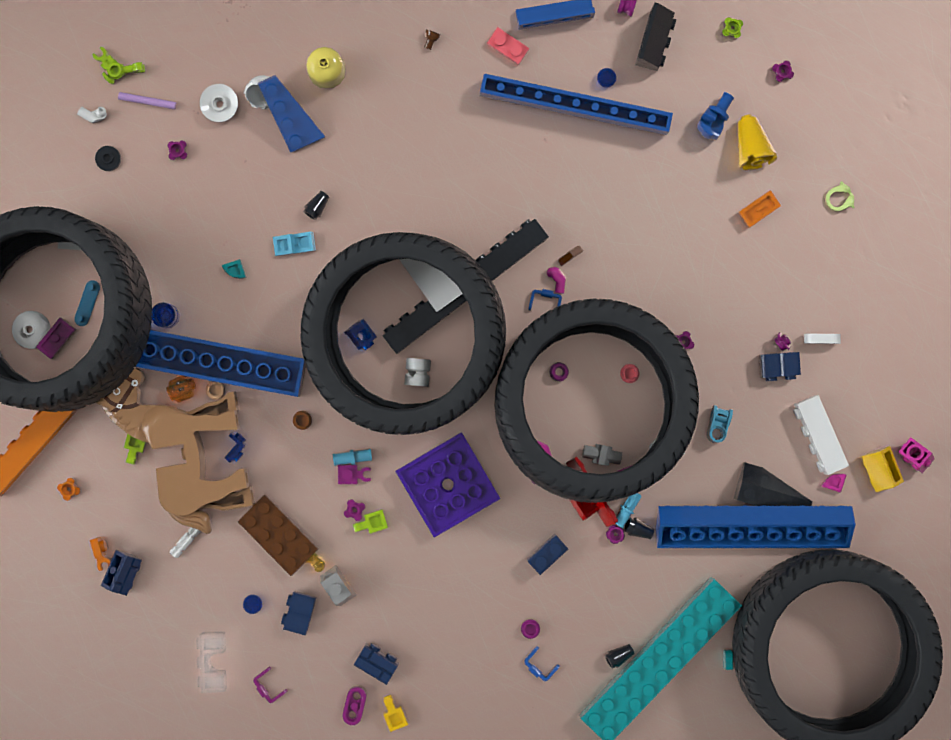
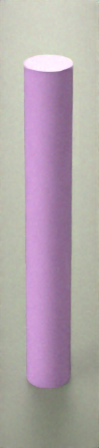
(147, 100)

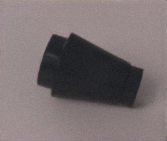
(316, 205)
(637, 528)
(619, 655)

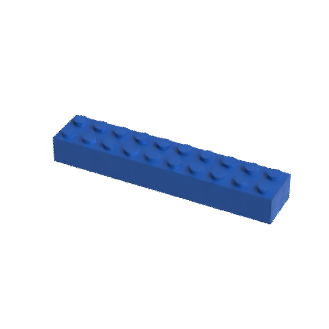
(223, 363)
(754, 526)

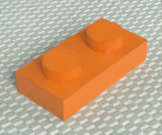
(759, 209)

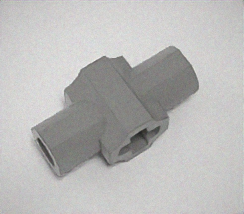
(602, 454)

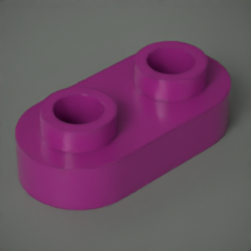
(355, 705)

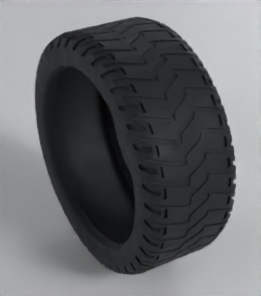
(125, 318)
(659, 348)
(325, 359)
(920, 651)

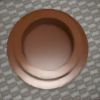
(302, 420)

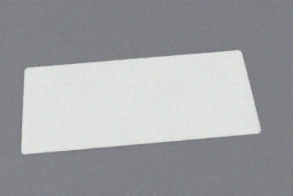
(433, 283)

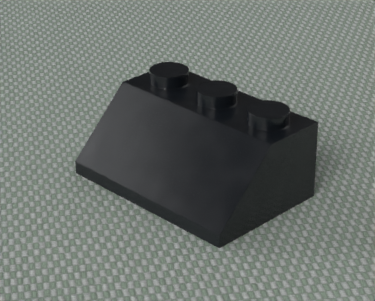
(656, 37)

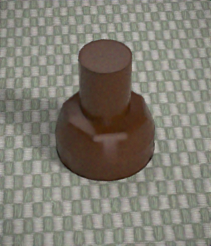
(431, 37)

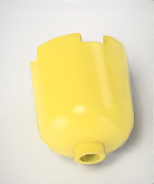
(329, 75)

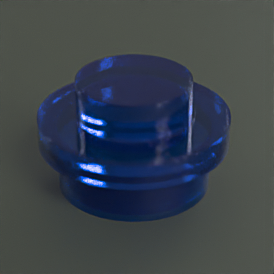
(606, 77)
(252, 604)

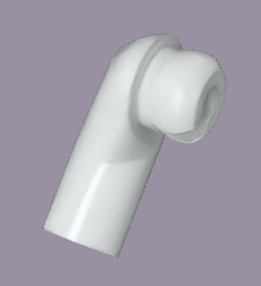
(94, 116)

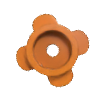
(73, 489)

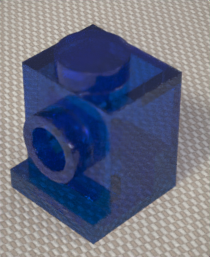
(364, 329)

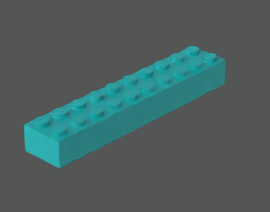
(660, 660)

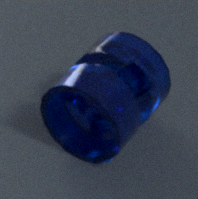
(165, 315)

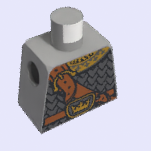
(337, 586)

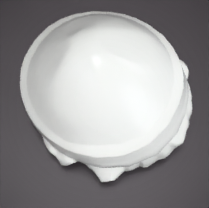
(254, 94)

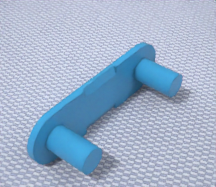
(87, 303)

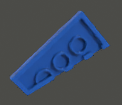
(290, 117)

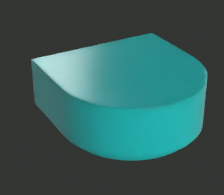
(727, 660)

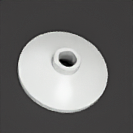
(209, 100)
(39, 325)

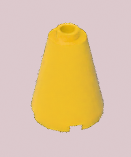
(753, 144)

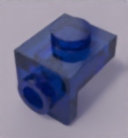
(236, 452)

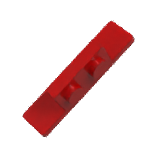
(587, 509)

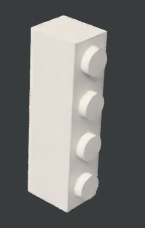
(821, 435)

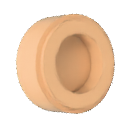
(215, 390)

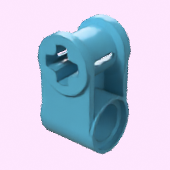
(719, 422)

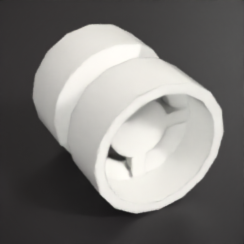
(417, 372)

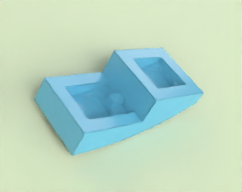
(294, 243)

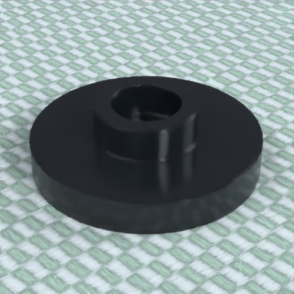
(108, 158)

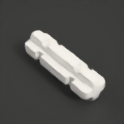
(184, 542)

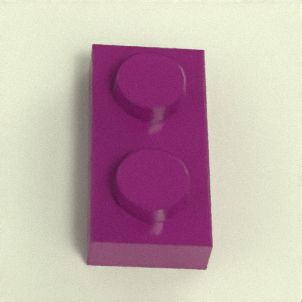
(55, 338)

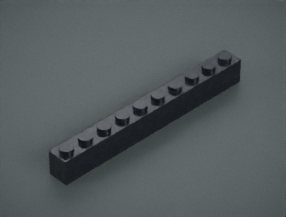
(495, 263)

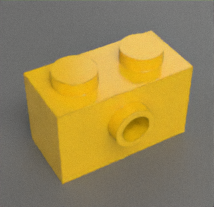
(882, 469)

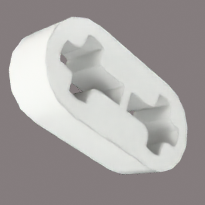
(822, 338)

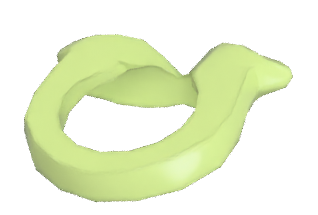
(841, 188)

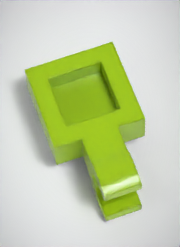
(134, 446)
(373, 521)

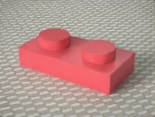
(508, 46)

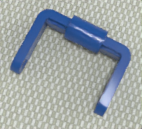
(544, 293)
(535, 671)

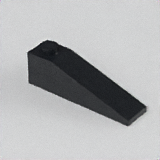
(763, 488)

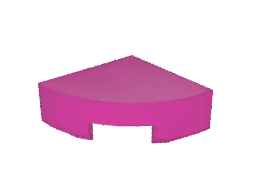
(835, 482)

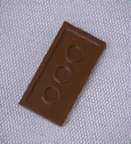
(278, 535)

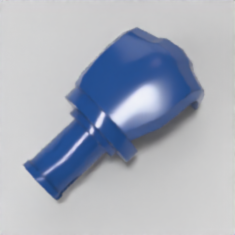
(713, 119)

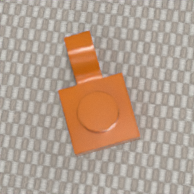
(99, 547)

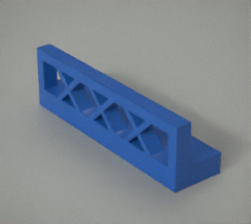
(554, 13)

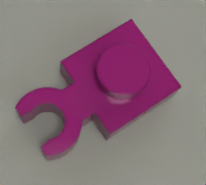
(350, 474)

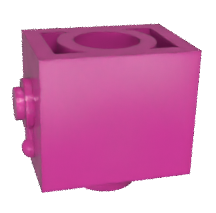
(916, 455)

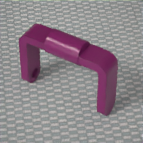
(261, 689)

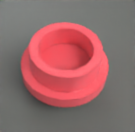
(629, 373)

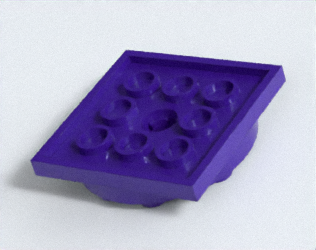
(442, 507)

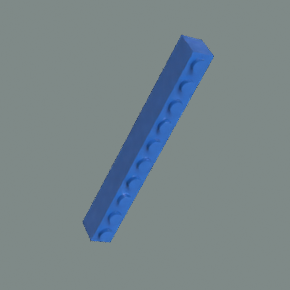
(576, 104)

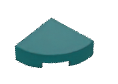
(235, 269)

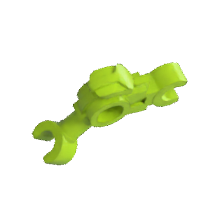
(115, 69)

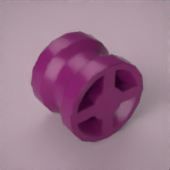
(627, 7)

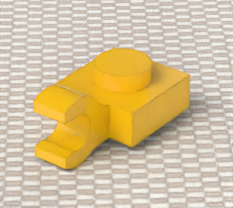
(394, 716)

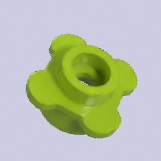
(737, 27)

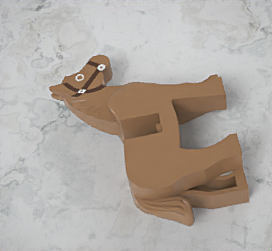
(182, 486)

